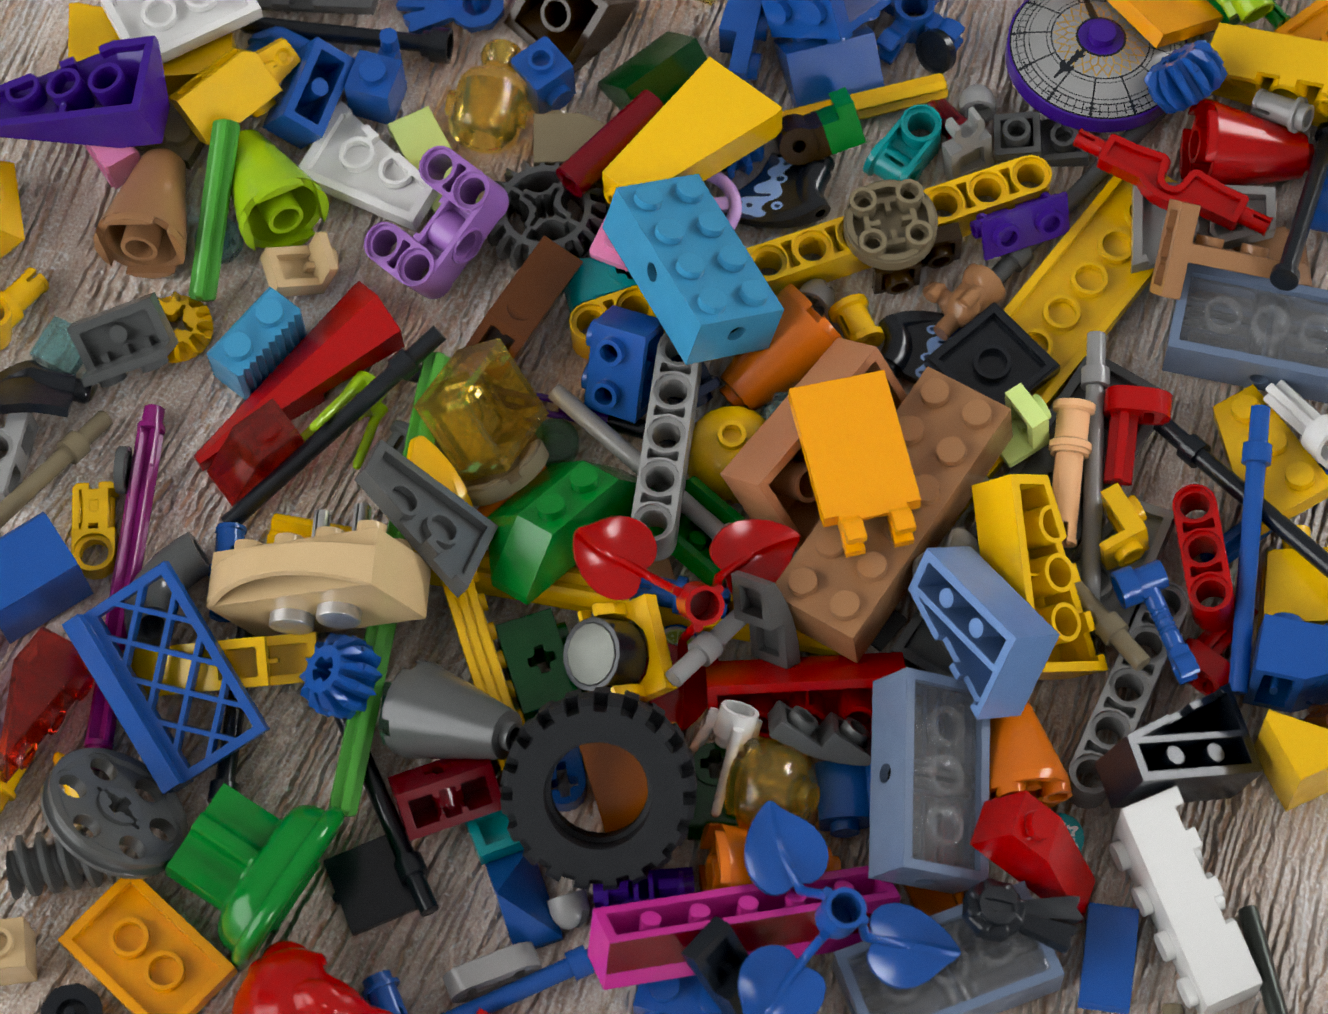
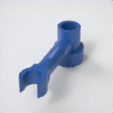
(1145, 587)

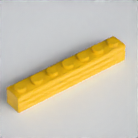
(478, 647)

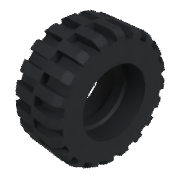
(586, 854)

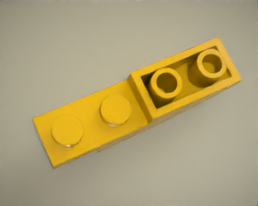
(255, 659)

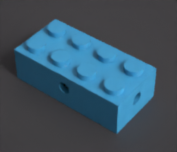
(692, 268)

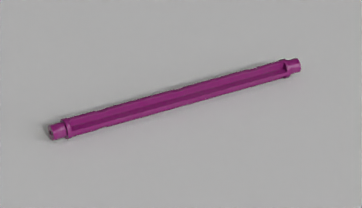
(129, 554)

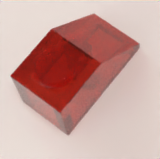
(253, 451)

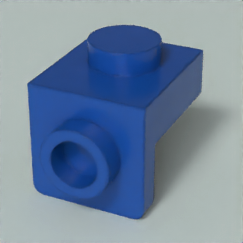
(546, 74)

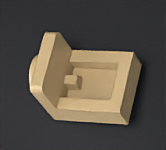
(301, 268)

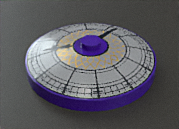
(1083, 64)

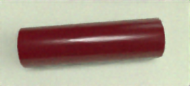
(589, 161)

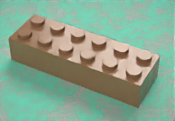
(951, 445)

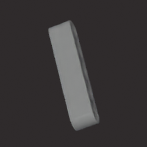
(666, 464)
(1115, 713)

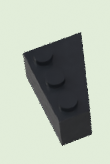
(1196, 748)

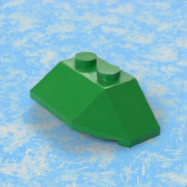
(539, 523)

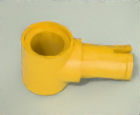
(17, 299)

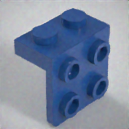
(819, 18)

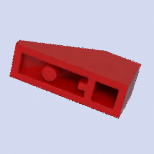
(1033, 847)

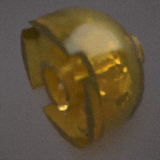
(773, 774)

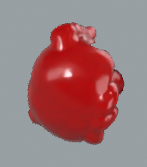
(295, 982)

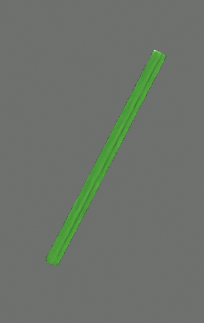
(360, 729)

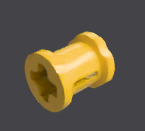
(855, 320)

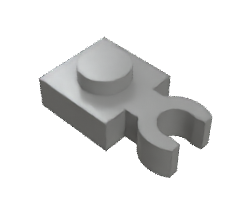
(968, 148)

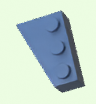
(986, 627)

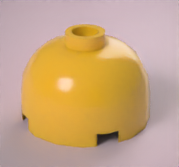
(717, 441)

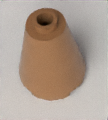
(147, 218)

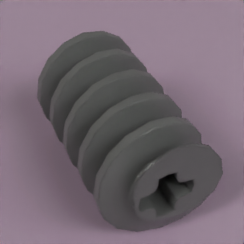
(47, 864)

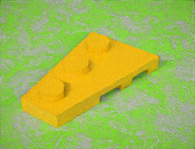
(1294, 478)

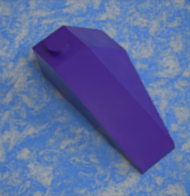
(98, 101)

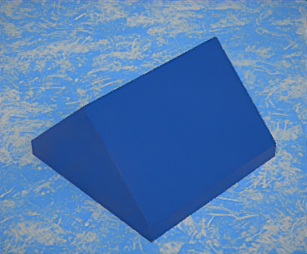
(822, 67)
(36, 577)

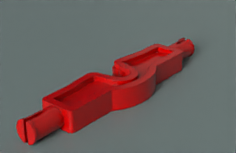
(1149, 168)

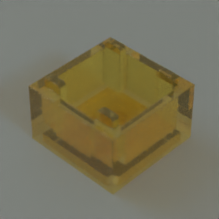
(481, 410)

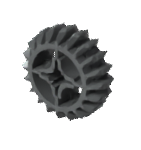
(539, 194)

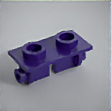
(1023, 225)

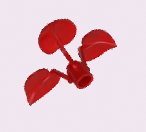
(619, 550)

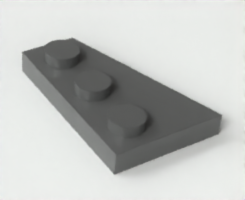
(429, 515)

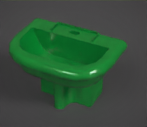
(251, 865)

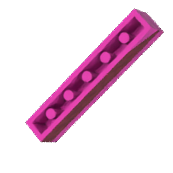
(646, 938)

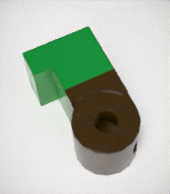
(821, 131)

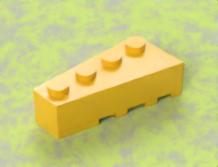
(1272, 62)
(1022, 541)

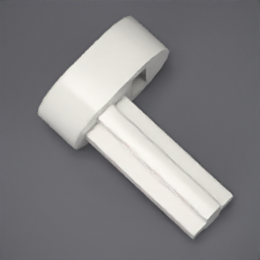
(1301, 417)

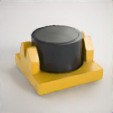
(613, 653)

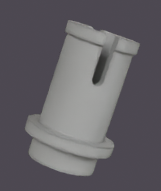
(1283, 110)

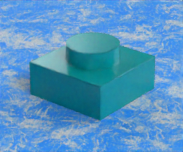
(491, 837)

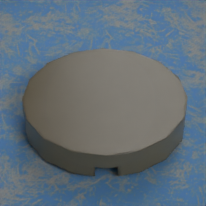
(500, 486)

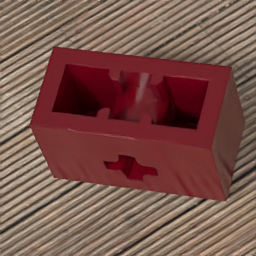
(445, 794)

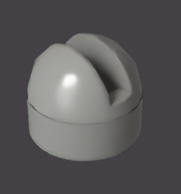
(981, 99)
(824, 295)
(570, 909)

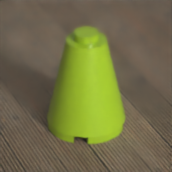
(273, 196)

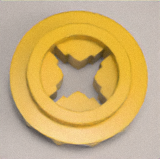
(195, 319)

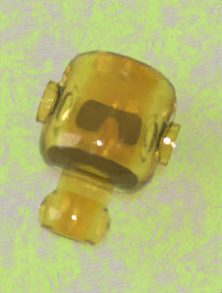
(489, 102)

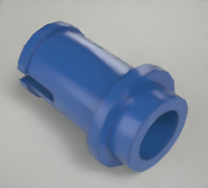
(383, 992)

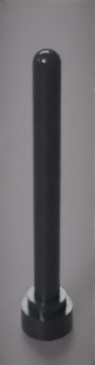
(433, 43)

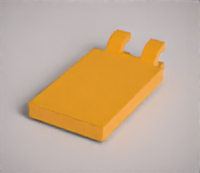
(1169, 20)
(856, 457)

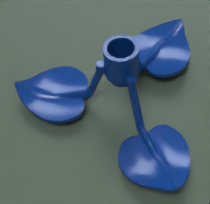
(791, 853)

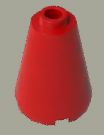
(1241, 147)

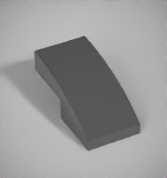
(769, 619)

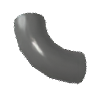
(190, 566)

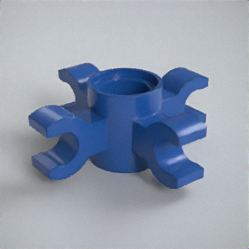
(908, 28)

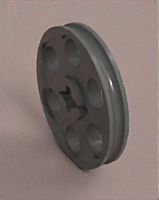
(96, 810)

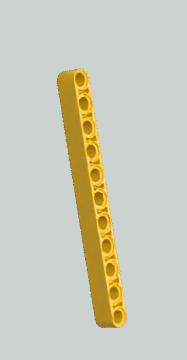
(828, 239)

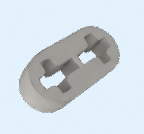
(491, 972)

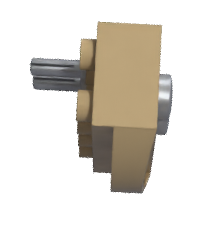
(321, 580)

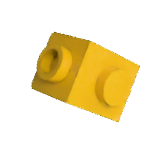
(1128, 521)

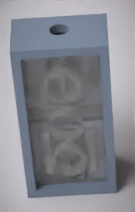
(1249, 332)
(926, 782)
(980, 981)

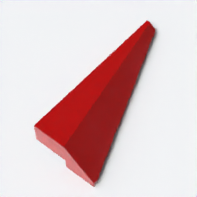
(340, 345)

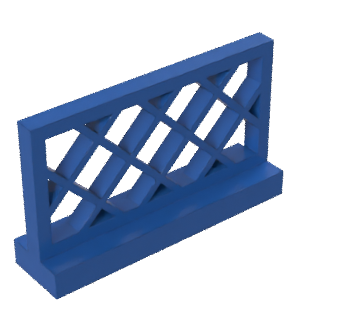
(130, 700)

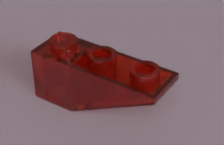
(42, 688)

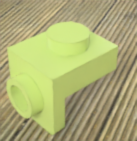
(1029, 425)

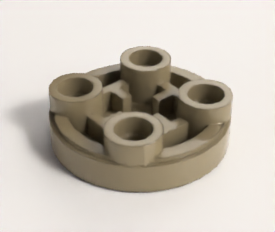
(890, 224)

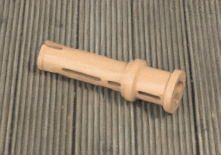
(1070, 448)

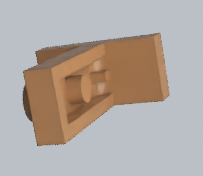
(1178, 250)

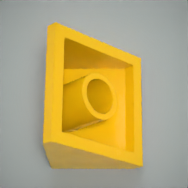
(1293, 758)

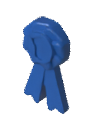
(468, 14)

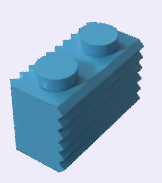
(257, 343)

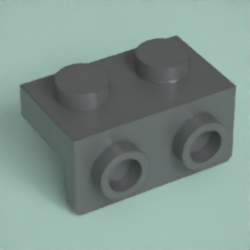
(123, 340)

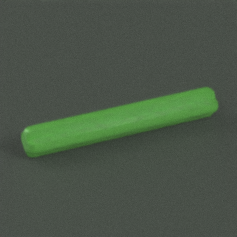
(214, 210)

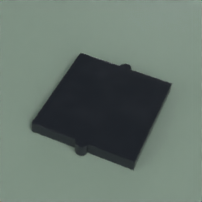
(368, 885)

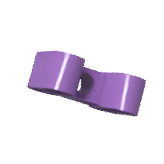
(451, 234)

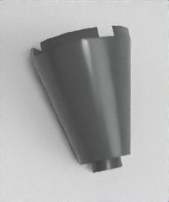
(446, 717)

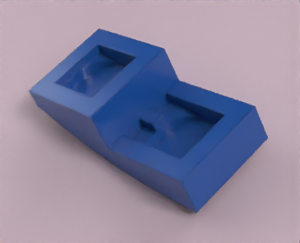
(1108, 958)

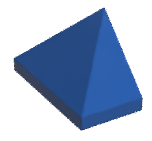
(523, 900)

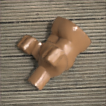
(976, 292)

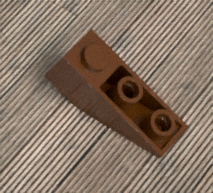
(528, 298)

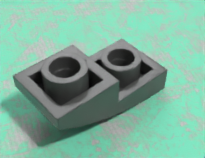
(1027, 134)
(833, 740)

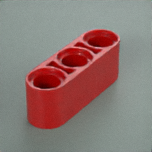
(1200, 537)

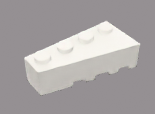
(1183, 904)

